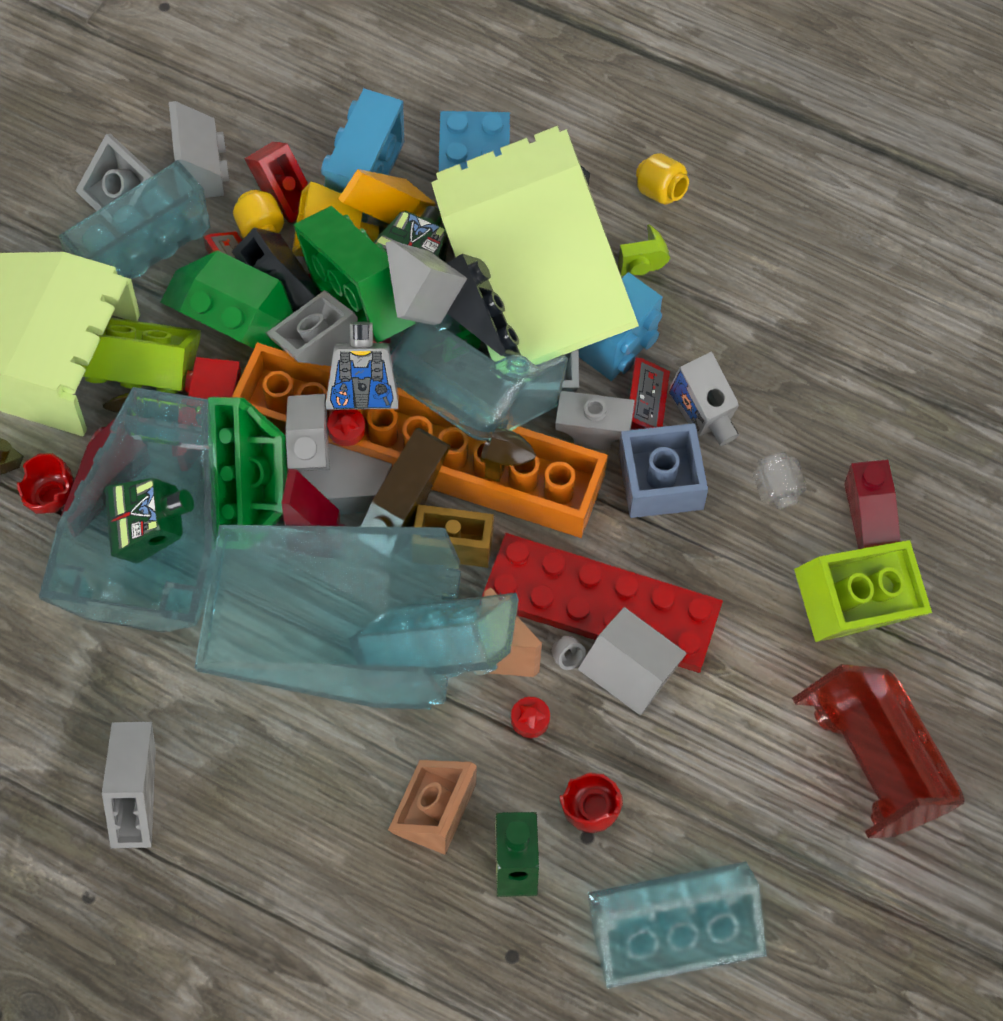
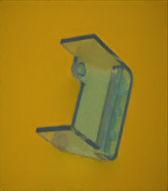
(469, 385)

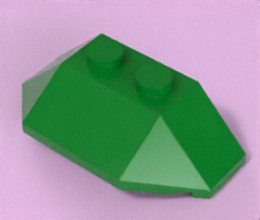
(229, 298)
(247, 463)

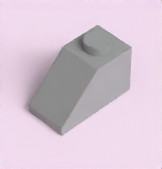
(307, 433)

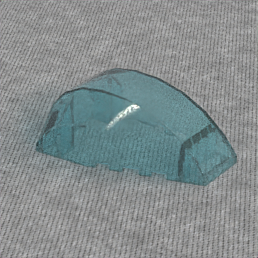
(150, 438)

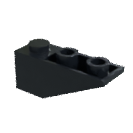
(272, 255)
(481, 308)

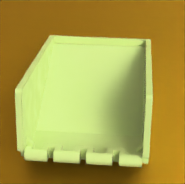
(541, 241)
(48, 324)

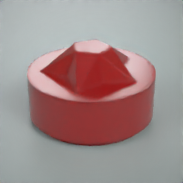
(346, 426)
(530, 717)

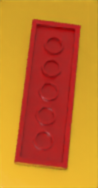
(589, 594)

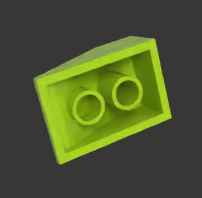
(862, 590)

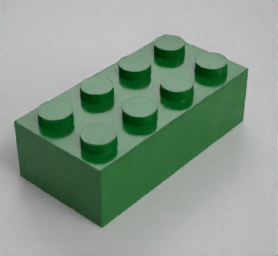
(351, 269)

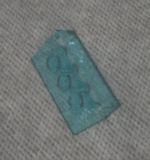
(441, 635)
(678, 924)

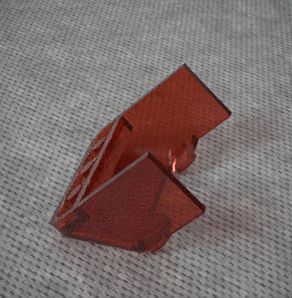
(888, 744)

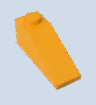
(383, 195)

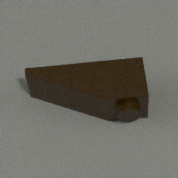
(408, 482)

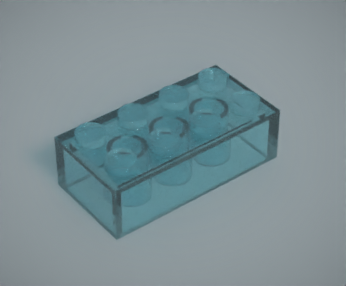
(143, 223)

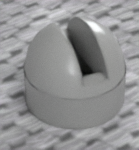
(572, 660)

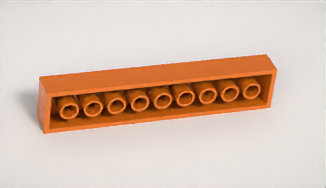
(550, 490)

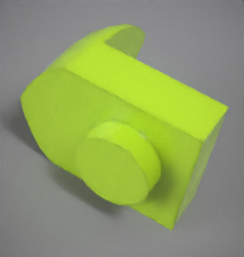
(644, 256)

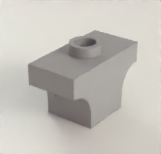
(593, 419)

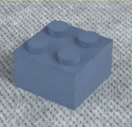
(662, 470)

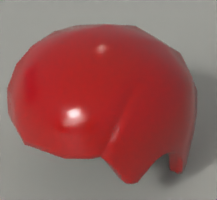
(45, 483)
(591, 802)

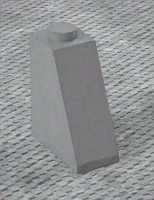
(351, 479)
(130, 784)

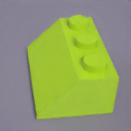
(143, 355)

